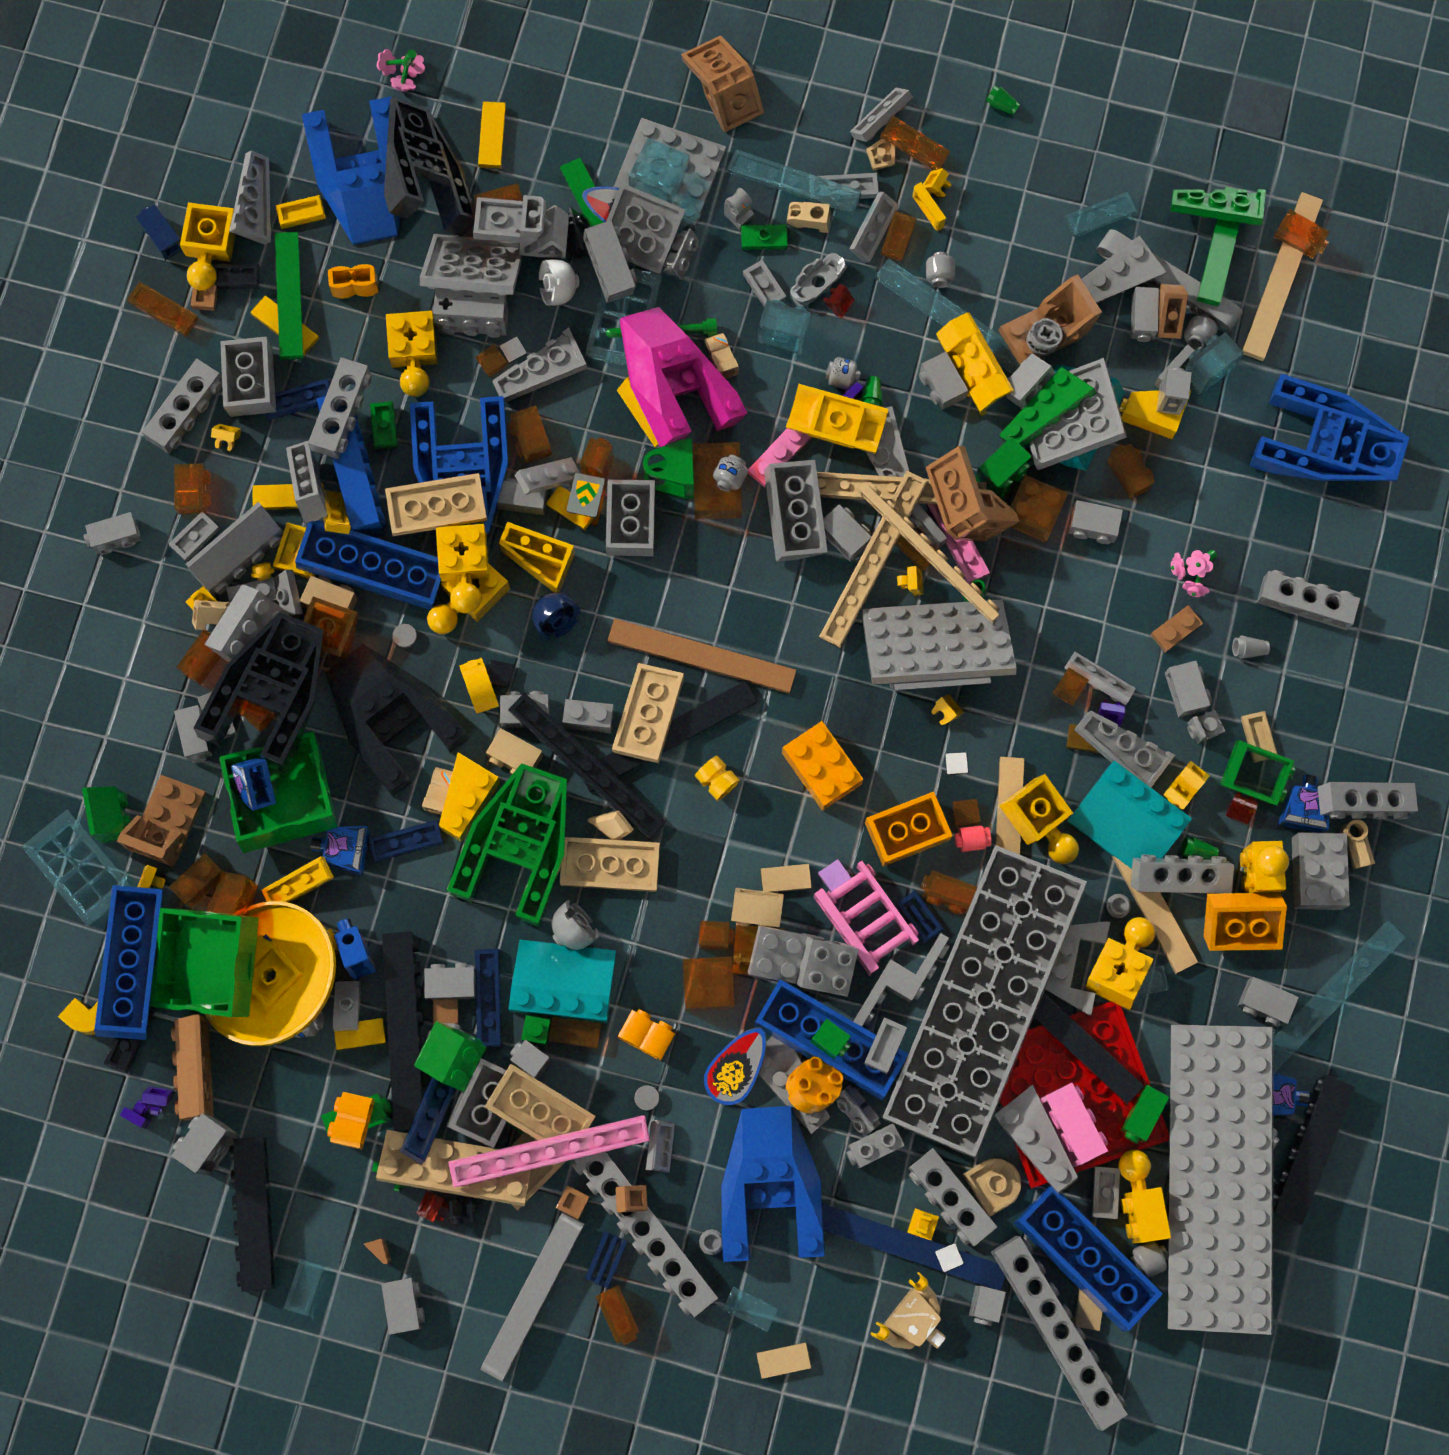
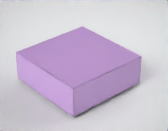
(834, 875)

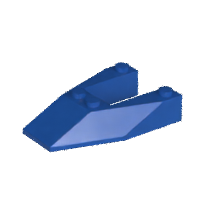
(354, 182)
(1344, 442)
(456, 460)
(770, 1170)

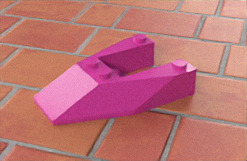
(667, 365)

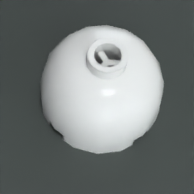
(558, 282)

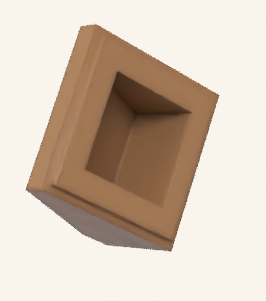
(631, 1198)
(380, 1250)

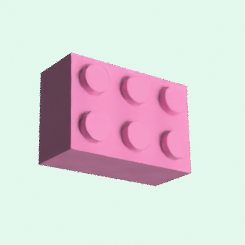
(1074, 1124)

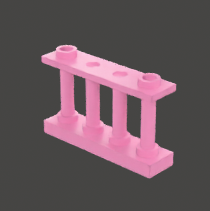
(841, 919)

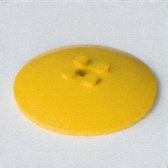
(303, 980)

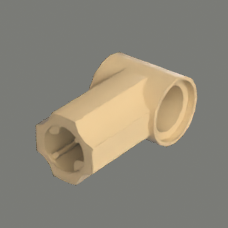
(1359, 847)

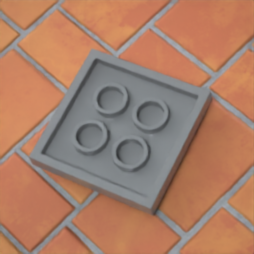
(645, 226)

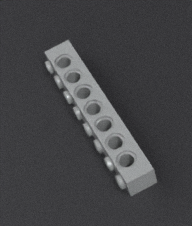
(690, 1305)
(1113, 1407)

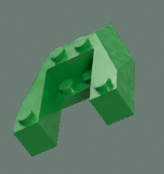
(523, 828)

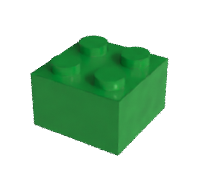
(1004, 467)

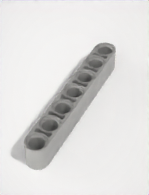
(1224, 316)
(532, 1297)

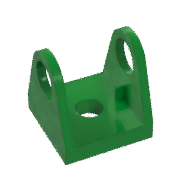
(676, 469)

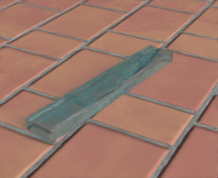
(794, 181)

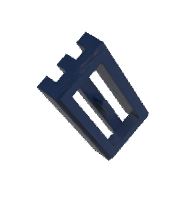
(927, 911)
(597, 1280)

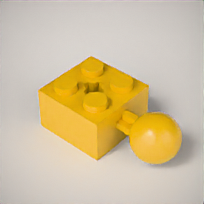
(208, 239)
(412, 353)
(463, 568)
(443, 617)
(1042, 822)
(1264, 867)
(1125, 960)
(1143, 1206)

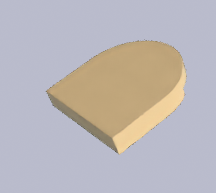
(994, 1184)

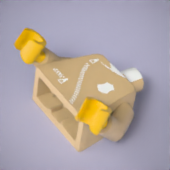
(913, 1319)

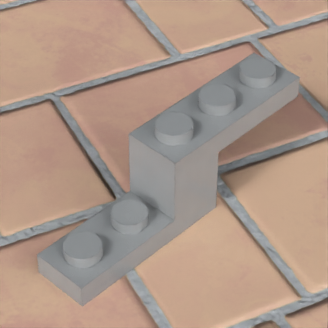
(902, 981)

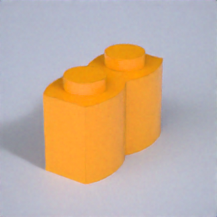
(358, 280)
(646, 1034)
(351, 1120)

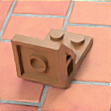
(726, 82)
(1068, 306)
(965, 508)
(165, 823)

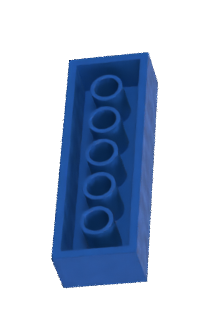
(356, 483)
(370, 565)
(128, 963)
(797, 1017)
(1088, 1259)

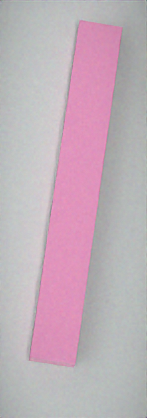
(548, 1151)

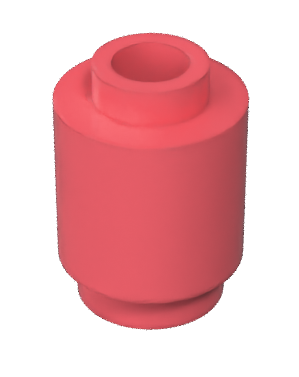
(973, 838)

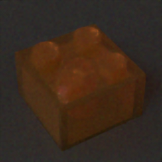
(1037, 507)
(708, 983)

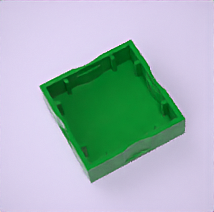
(300, 797)
(204, 962)

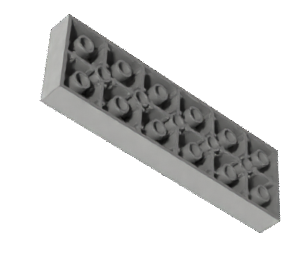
(985, 1001)
(1221, 1179)

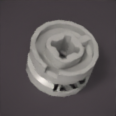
(1045, 336)

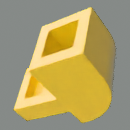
(479, 685)
(1186, 785)
(80, 1017)

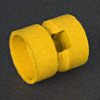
(717, 778)

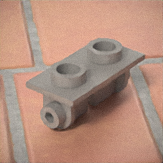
(686, 244)
(864, 1119)

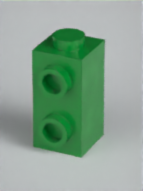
(1144, 1114)

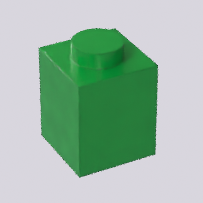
(536, 1030)
(831, 1039)

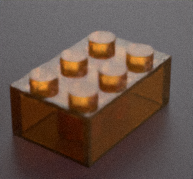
(710, 500)

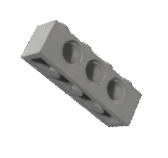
(347, 373)
(197, 375)
(306, 482)
(1272, 596)
(1334, 795)
(1218, 881)
(981, 1224)

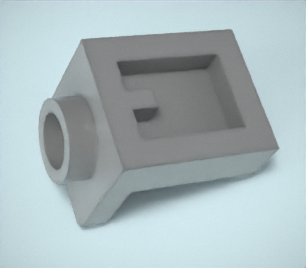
(1205, 727)

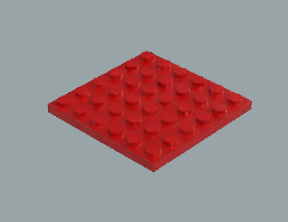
(1051, 1066)

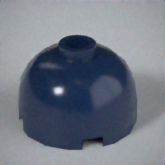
(555, 615)

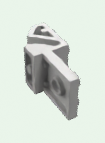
(523, 222)
(803, 960)

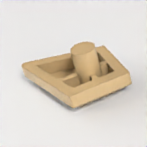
(881, 154)
(612, 825)

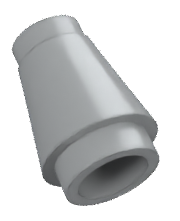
(1249, 647)

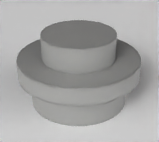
(1118, 906)
(711, 1242)

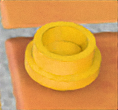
(262, 571)

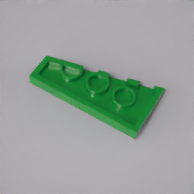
(1235, 207)
(1045, 408)

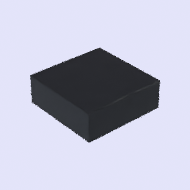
(500, 673)

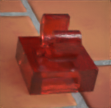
(839, 300)
(1241, 808)
(430, 1206)

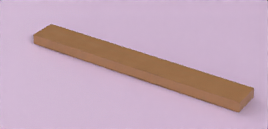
(701, 656)

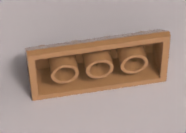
(193, 1067)

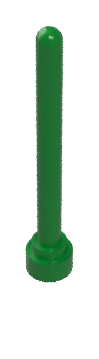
(707, 328)

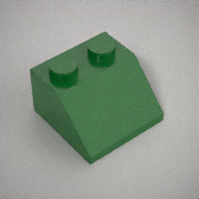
(105, 812)
(450, 1056)

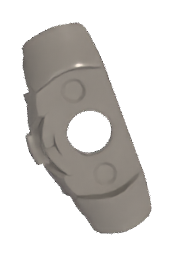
(829, 269)

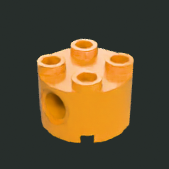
(813, 1086)

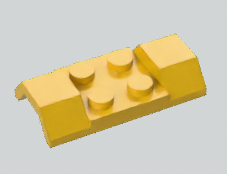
(974, 361)
(837, 419)

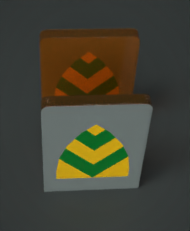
(587, 496)

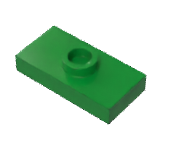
(763, 237)
(383, 425)

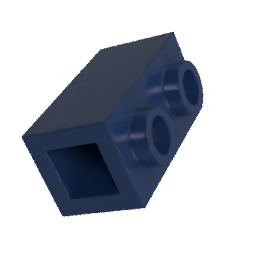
(159, 231)

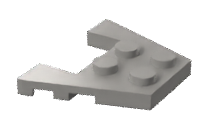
(1062, 974)

